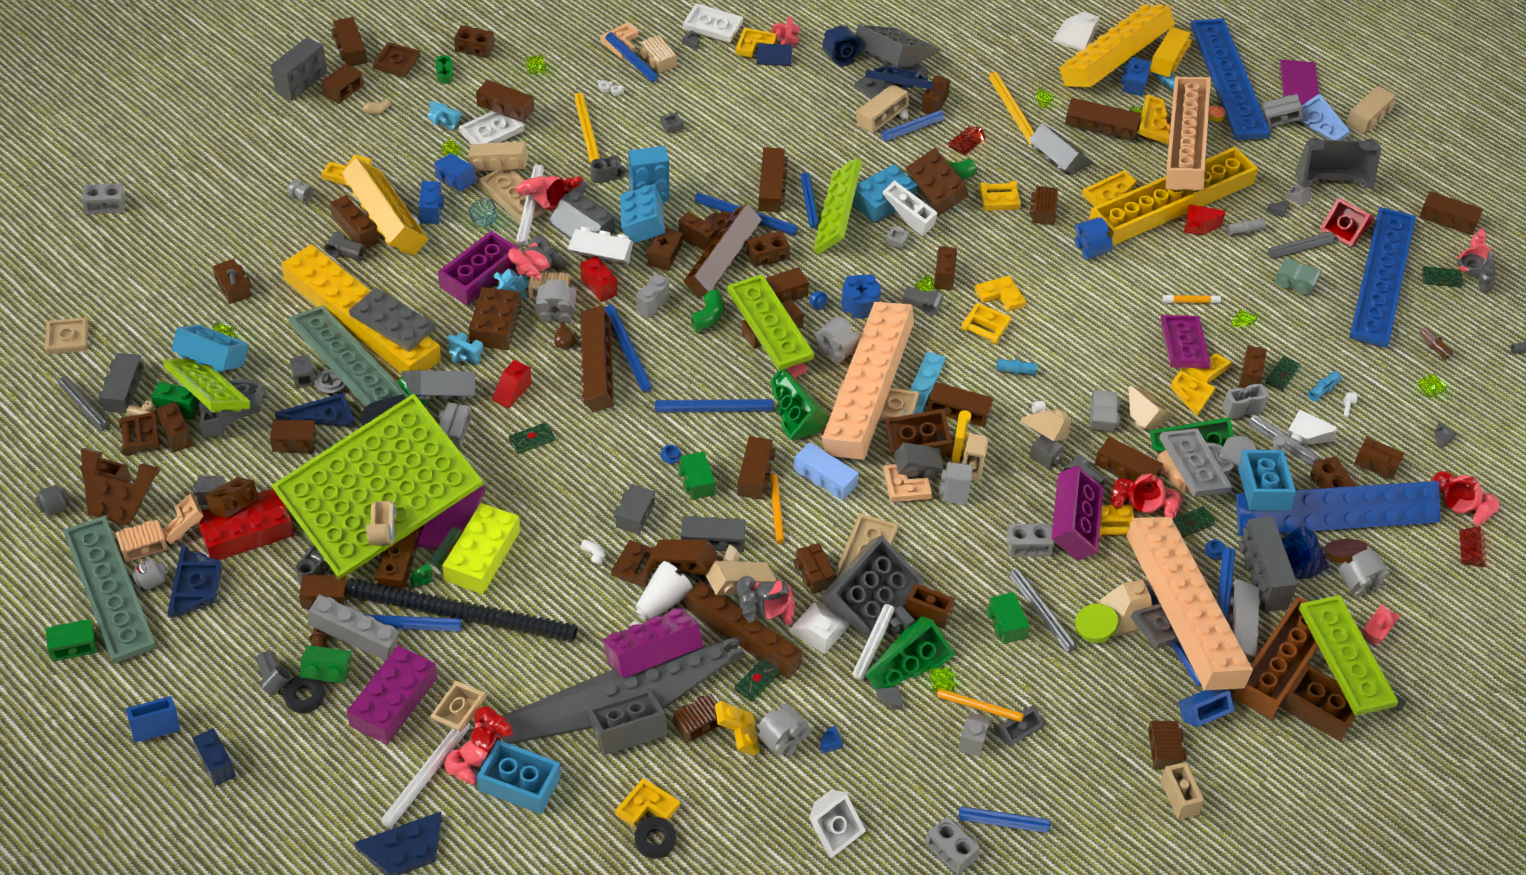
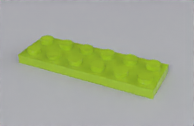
(837, 206)
(770, 322)
(207, 385)
(1348, 655)

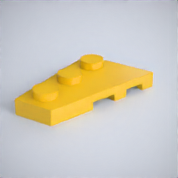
(1153, 120)
(1109, 188)

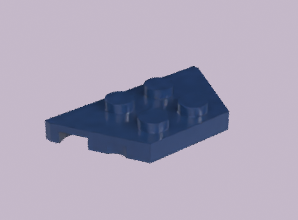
(896, 75)
(194, 583)
(404, 846)

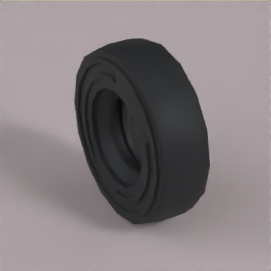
(308, 705)
(655, 824)

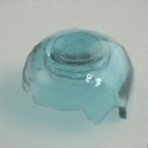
(483, 212)

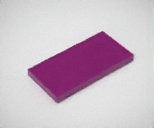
(1299, 79)
(1184, 341)
(455, 516)

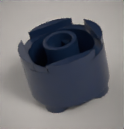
(841, 45)

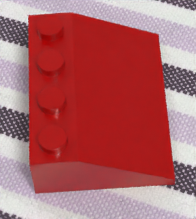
(247, 529)

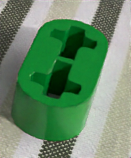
(444, 59)

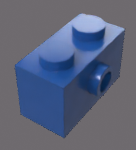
(1135, 76)
(455, 172)
(430, 202)
(1206, 706)
(152, 719)

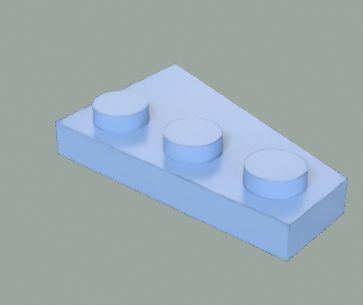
(1323, 120)

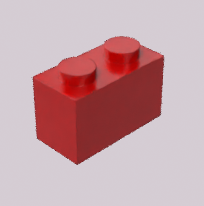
(598, 279)

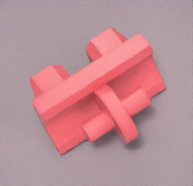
(787, 32)
(1379, 625)

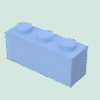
(826, 471)

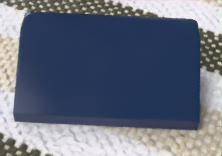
(774, 54)

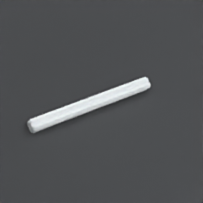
(528, 211)
(422, 777)

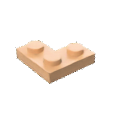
(625, 33)
(905, 489)
(188, 515)

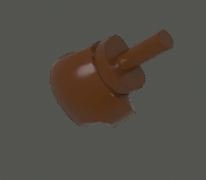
(564, 337)

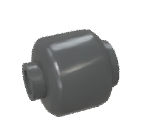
(52, 500)

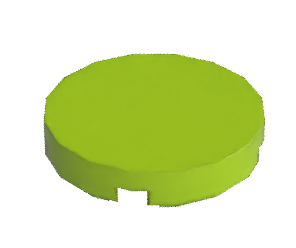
(1096, 623)

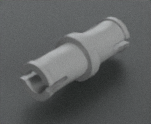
(1245, 226)

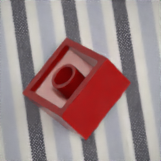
(1346, 222)

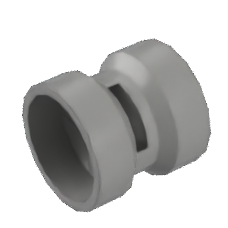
(298, 190)

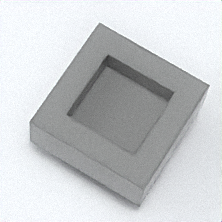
(897, 237)

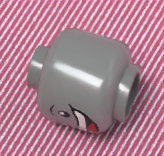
(149, 574)

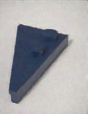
(326, 411)

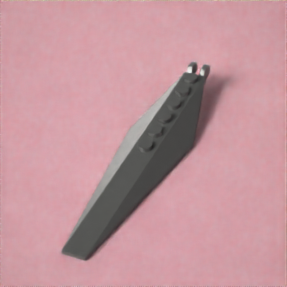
(668, 682)

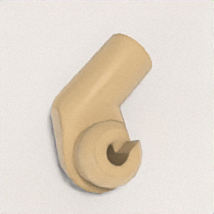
(376, 108)
(148, 407)

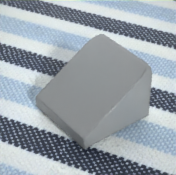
(1299, 194)

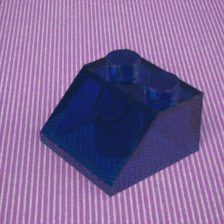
(1304, 553)

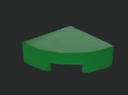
(421, 576)

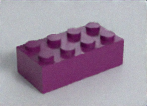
(476, 268)
(1077, 513)
(652, 642)
(392, 695)

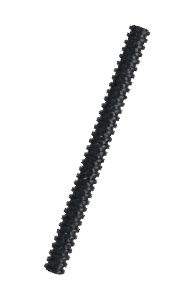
(461, 610)

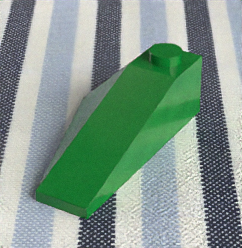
(798, 408)
(1212, 431)
(913, 653)

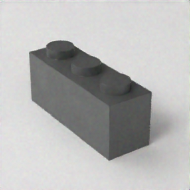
(121, 382)
(717, 531)

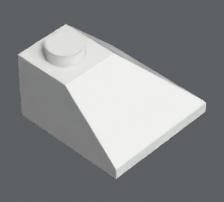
(1077, 31)
(1311, 430)
(819, 627)
(835, 821)

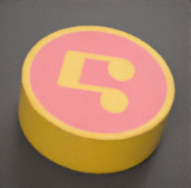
(1216, 113)

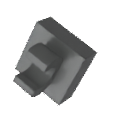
(900, 621)

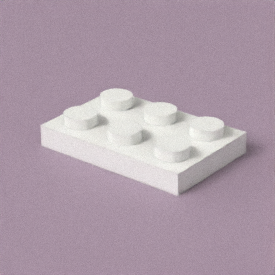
(713, 23)
(491, 128)

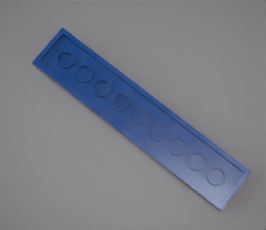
(1230, 79)
(1382, 277)
(1352, 507)

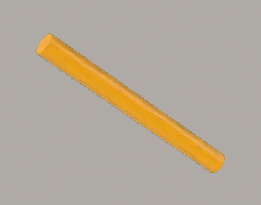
(779, 534)
(980, 705)

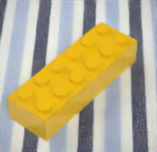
(384, 207)

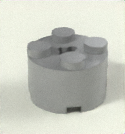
(555, 301)
(837, 339)
(1364, 572)
(783, 730)

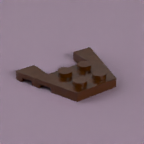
(111, 496)

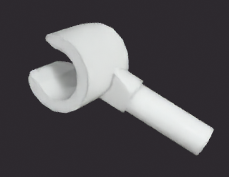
(1351, 398)
(1038, 406)

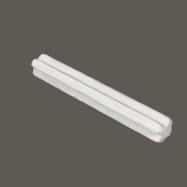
(873, 642)

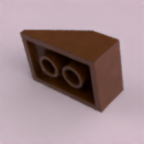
(922, 429)

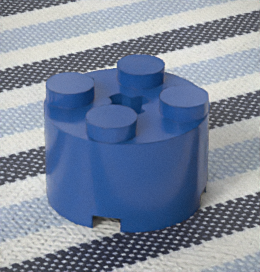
(1093, 238)
(859, 295)

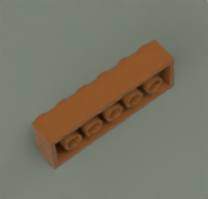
(1279, 663)

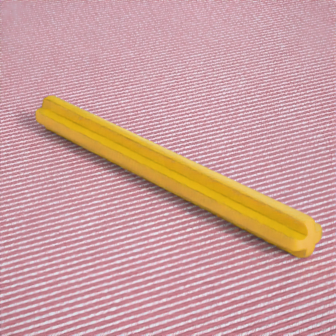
(1011, 105)
(586, 126)

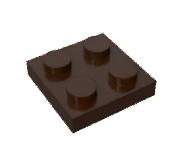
(396, 59)

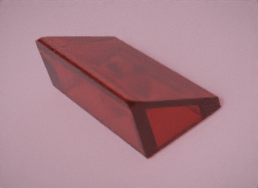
(967, 140)
(1472, 546)

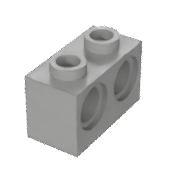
(103, 198)
(1029, 540)
(948, 848)

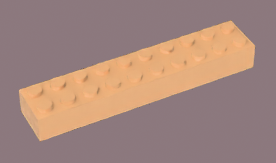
(1188, 133)
(868, 380)
(1189, 604)

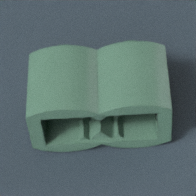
(1297, 277)

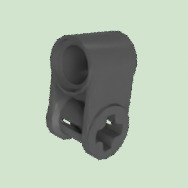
(605, 169)
(311, 564)

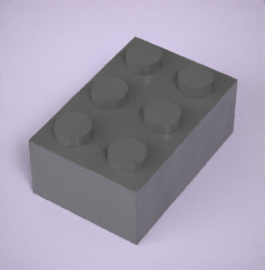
(299, 68)

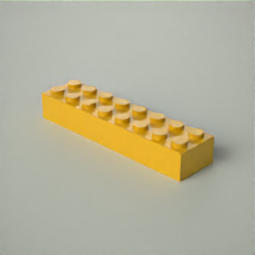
(1116, 45)

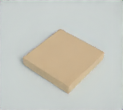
(66, 335)

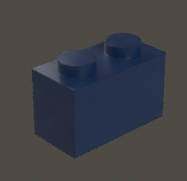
(214, 757)

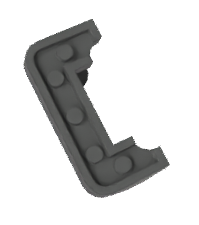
(1339, 161)

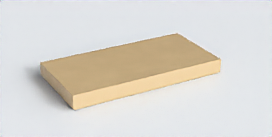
(501, 188)
(896, 403)
(864, 530)

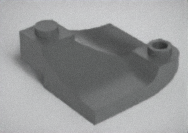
(214, 423)

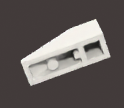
(910, 208)

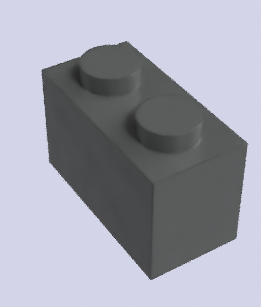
(918, 461)
(634, 509)

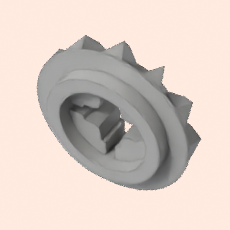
(322, 379)

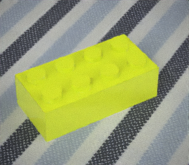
(481, 548)

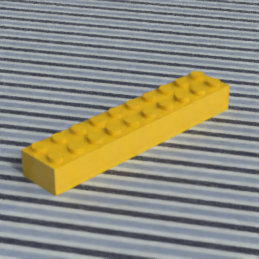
(1156, 205)
(338, 291)

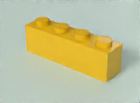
(1171, 52)

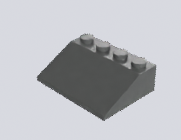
(894, 45)
(870, 582)

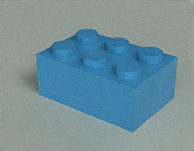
(649, 167)
(869, 196)
(642, 213)
(210, 347)
(1266, 480)
(519, 776)

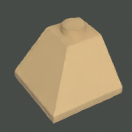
(1146, 409)
(1050, 423)
(1126, 600)
(458, 706)

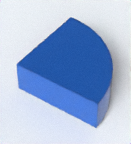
(830, 741)

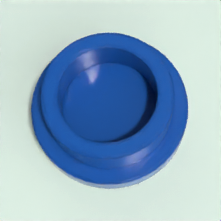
(818, 300)
(670, 454)
(1214, 549)

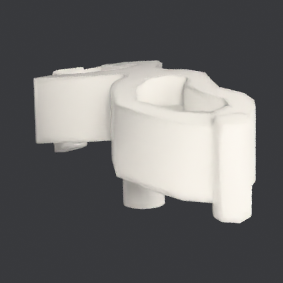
(607, 87)

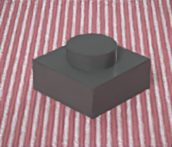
(671, 122)

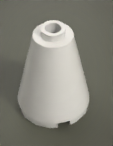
(662, 592)

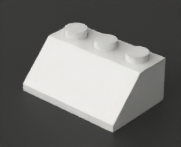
(601, 245)

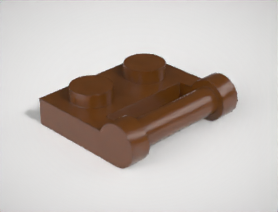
(146, 433)
(630, 562)

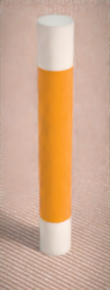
(1191, 299)

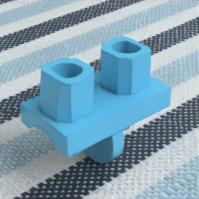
(443, 115)
(508, 281)
(462, 350)

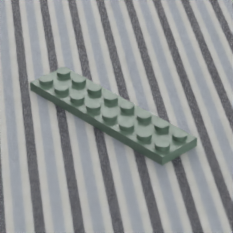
(345, 355)
(109, 589)

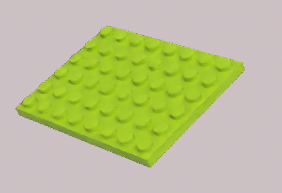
(392, 458)

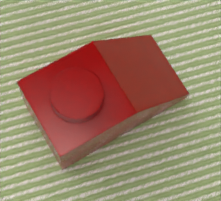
(1202, 219)
(512, 383)

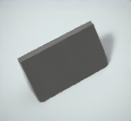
(1013, 731)

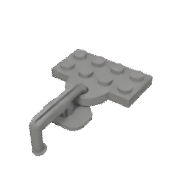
(1207, 464)

